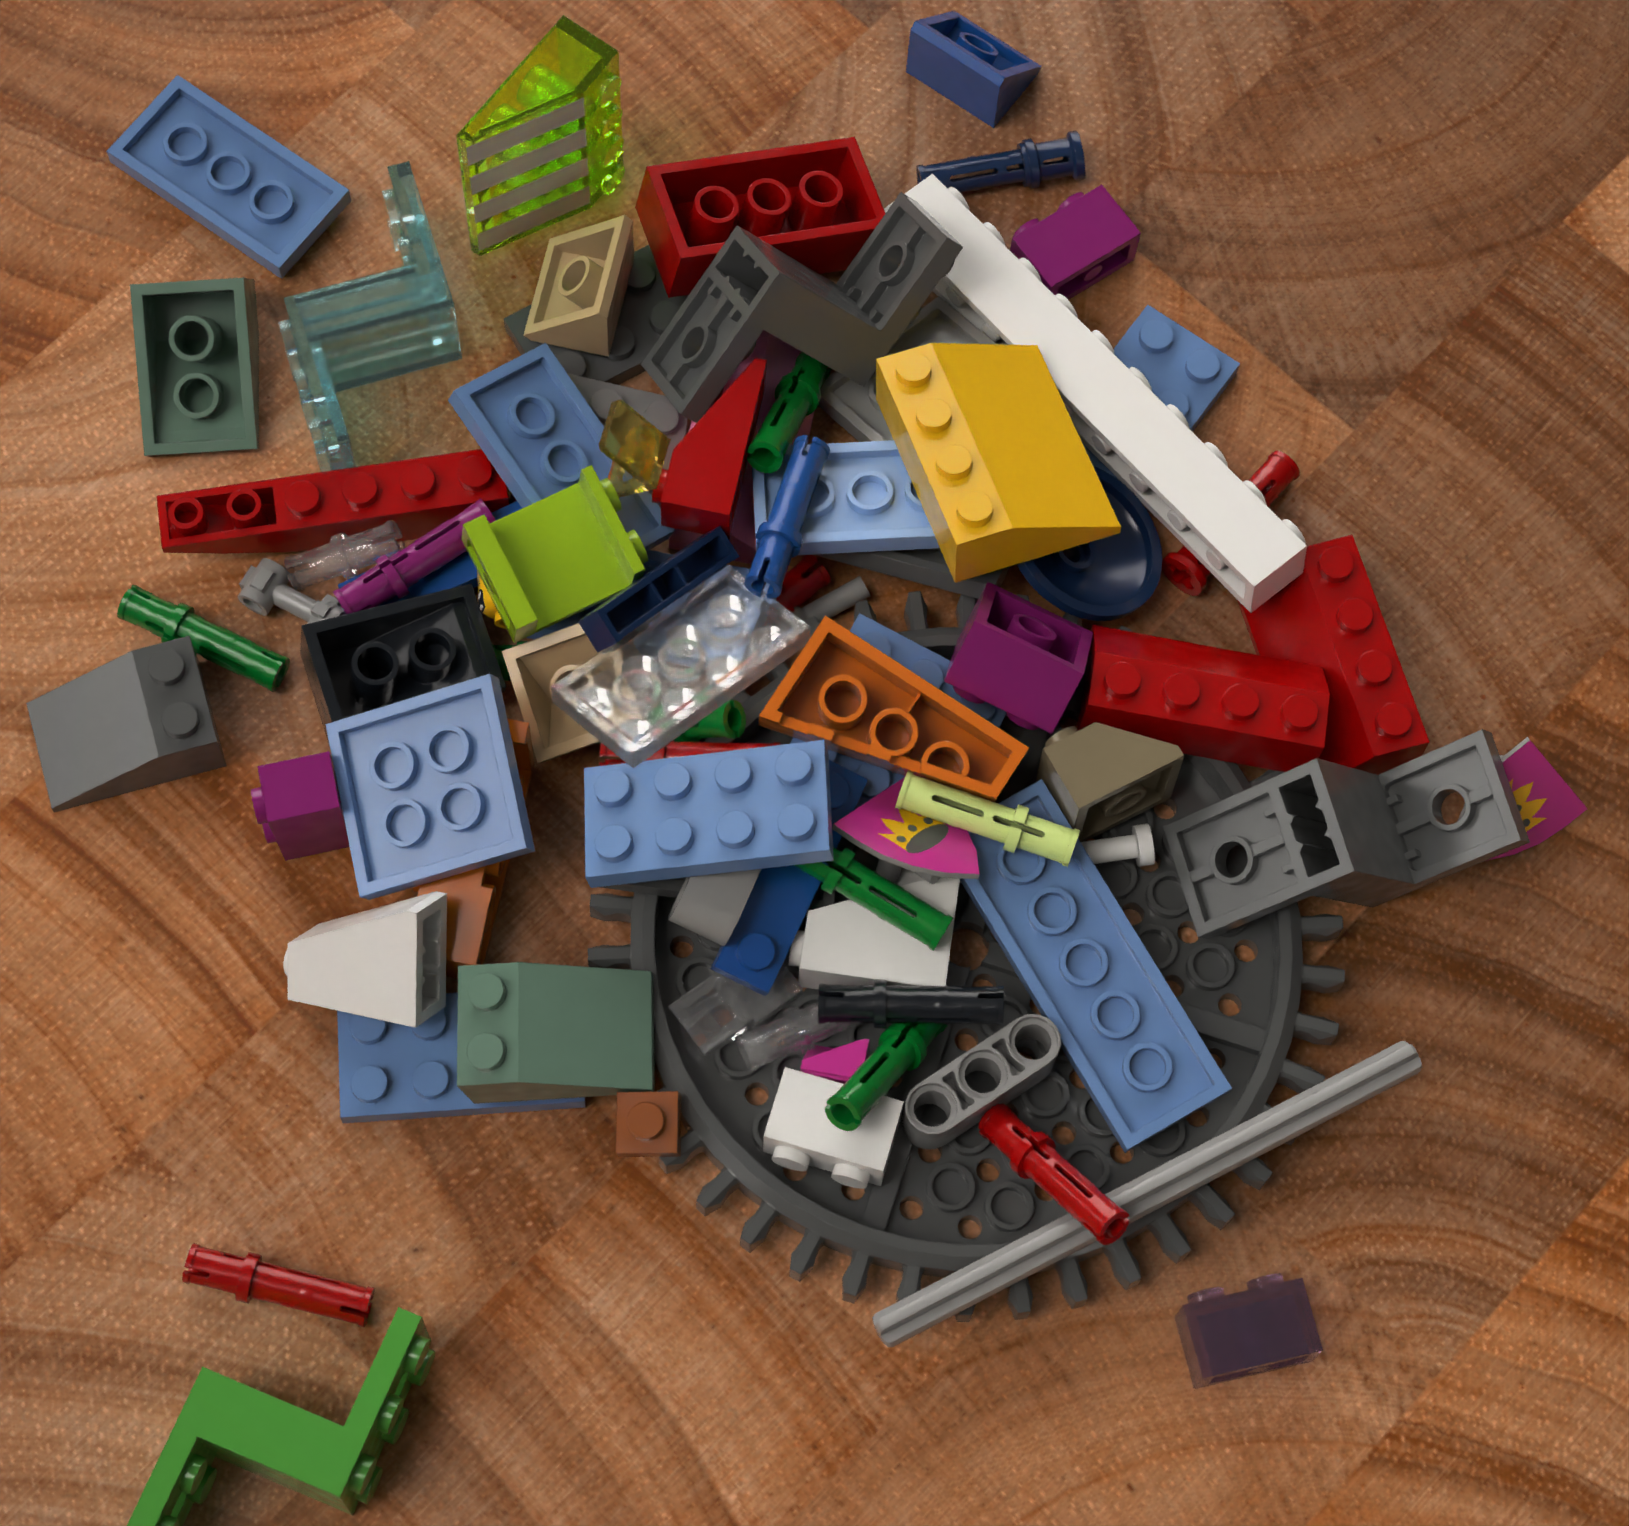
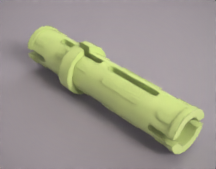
(979, 817)

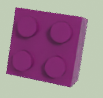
(1019, 659)

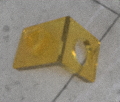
(634, 448)

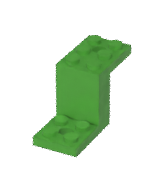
(286, 1441)

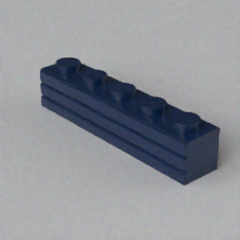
(658, 589)

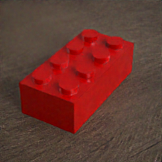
(798, 198)

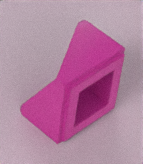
(836, 1063)

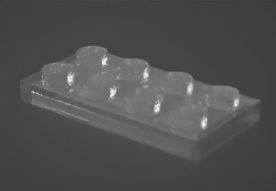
(680, 666)

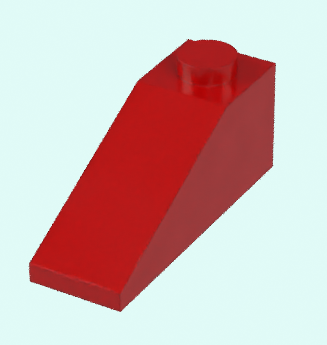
(711, 459)

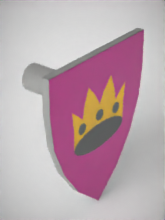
(1540, 795)
(909, 840)

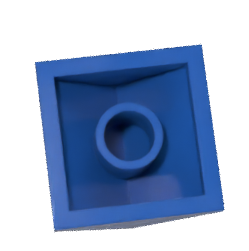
(968, 65)

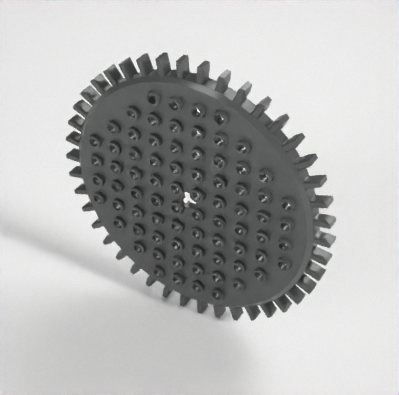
(948, 1190)

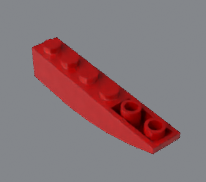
(312, 507)

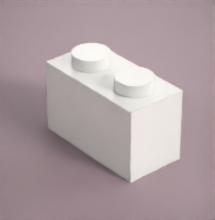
(804, 1136)

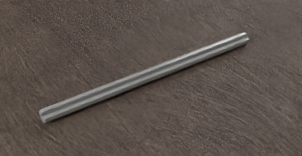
(1149, 1192)

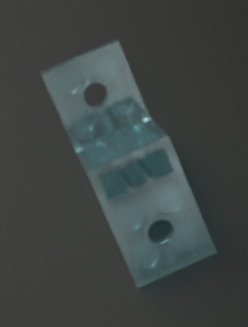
(371, 324)

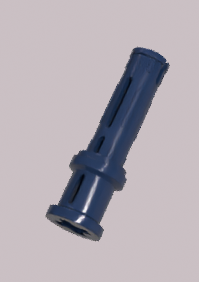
(1029, 171)

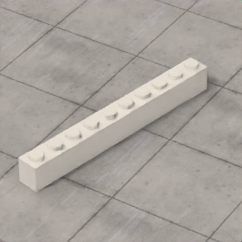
(1117, 412)

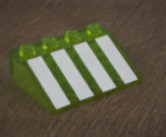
(544, 140)

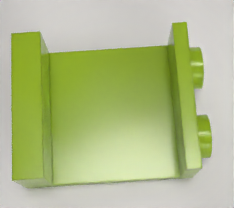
(555, 555)

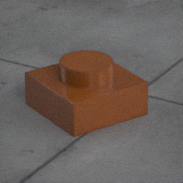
(648, 1124)

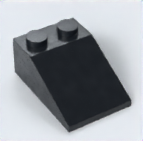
(396, 652)

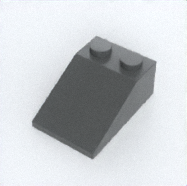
(126, 726)

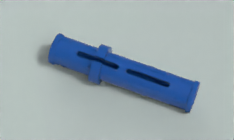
(780, 536)

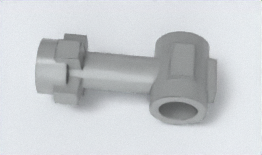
(268, 586)

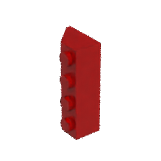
(1336, 623)
(1206, 699)

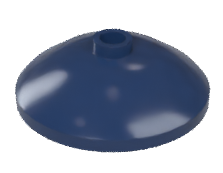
(1106, 575)

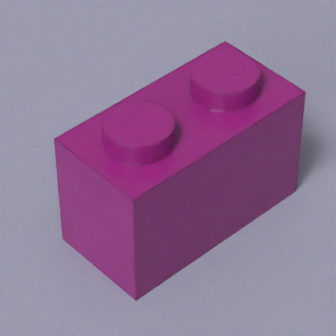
(1078, 242)
(300, 806)

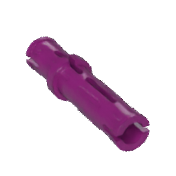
(406, 567)

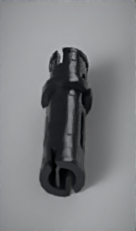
(910, 1004)

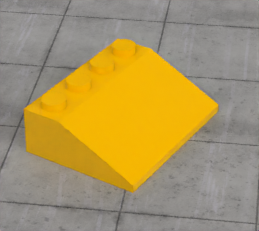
(991, 454)

